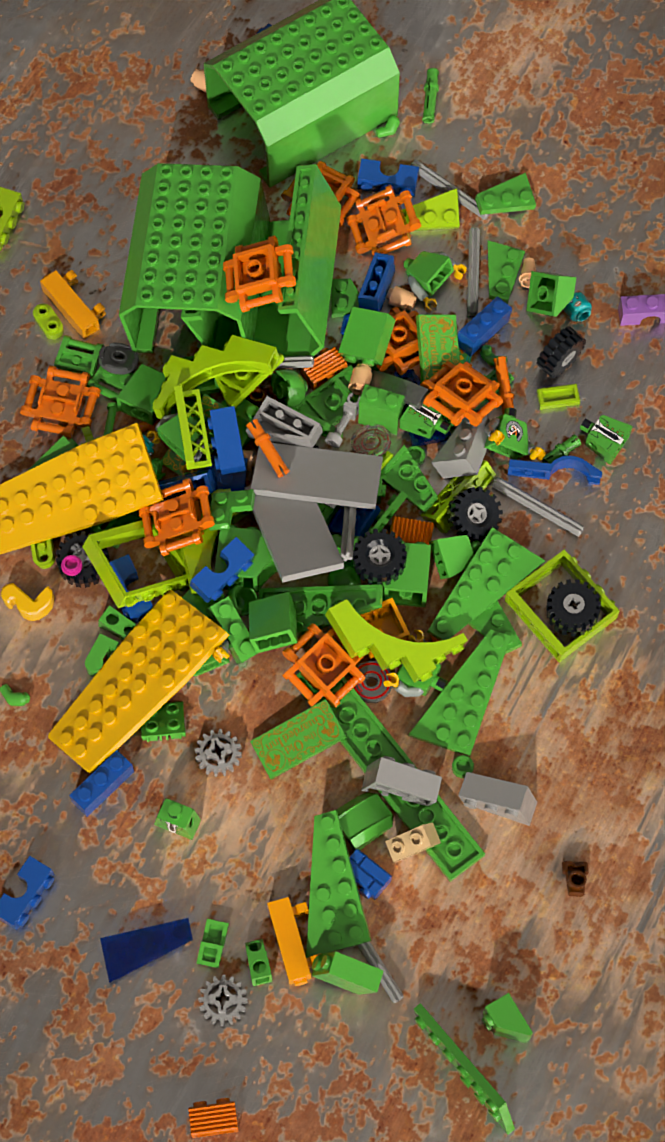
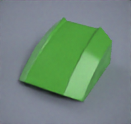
(364, 820)

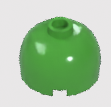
(289, 387)

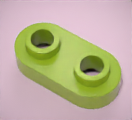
(48, 319)
(42, 550)

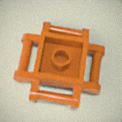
(340, 185)
(384, 222)
(258, 271)
(402, 343)
(460, 392)
(60, 402)
(178, 518)
(322, 666)

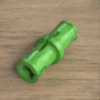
(562, 449)

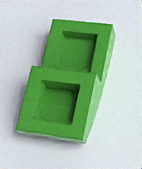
(213, 943)

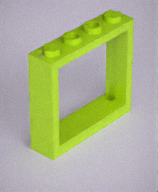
(120, 535)
(534, 622)

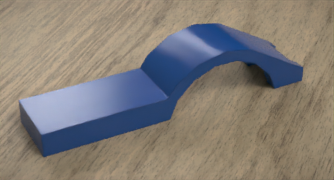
(545, 470)

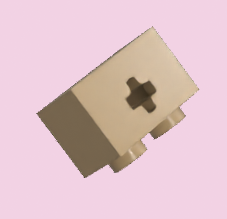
(413, 842)

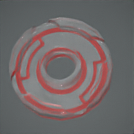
(366, 433)

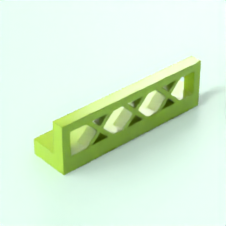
(185, 425)
(440, 517)

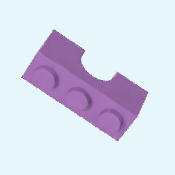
(635, 308)

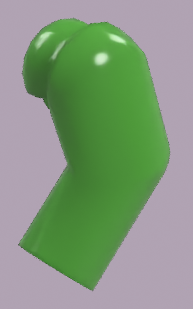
(390, 128)
(487, 355)
(14, 698)

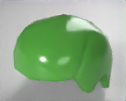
(344, 577)
(241, 597)

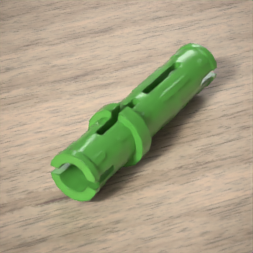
(431, 88)

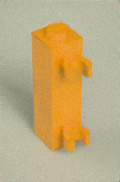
(70, 305)
(289, 940)

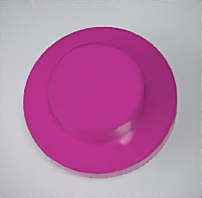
(71, 565)

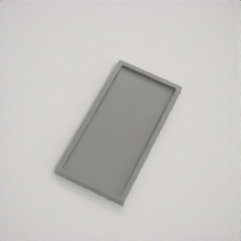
(320, 476)
(296, 537)

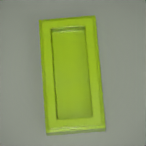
(558, 396)

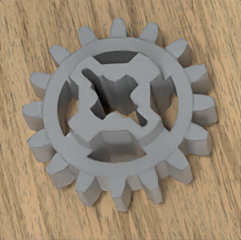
(226, 750)
(212, 1000)

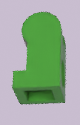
(115, 623)
(100, 654)
(258, 962)

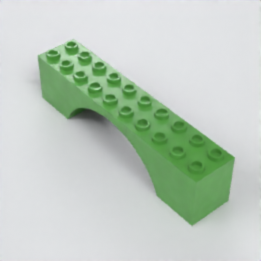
(406, 591)

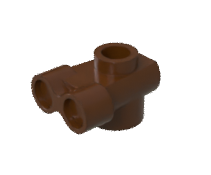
(258, 395)
(575, 877)

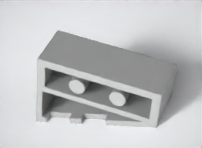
(286, 425)
(462, 451)
(402, 780)
(498, 797)

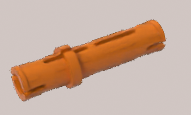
(503, 379)
(263, 440)

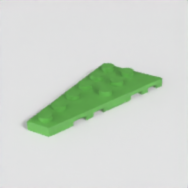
(489, 576)
(315, 601)
(460, 707)
(335, 905)
(469, 1073)

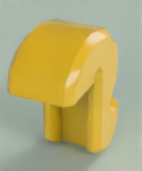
(27, 607)

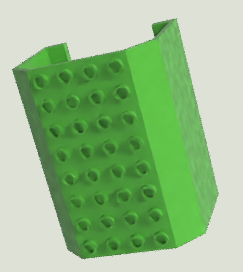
(307, 84)
(181, 236)
(299, 321)

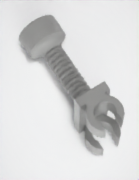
(350, 411)

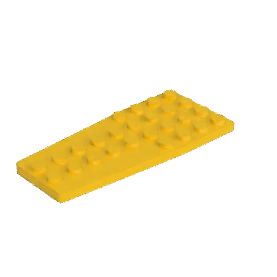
(78, 490)
(137, 680)

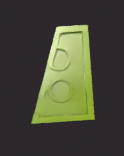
(438, 212)

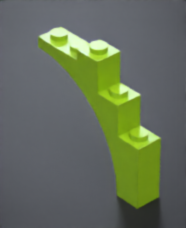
(237, 356)
(198, 556)
(389, 651)

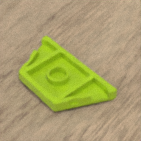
(239, 385)

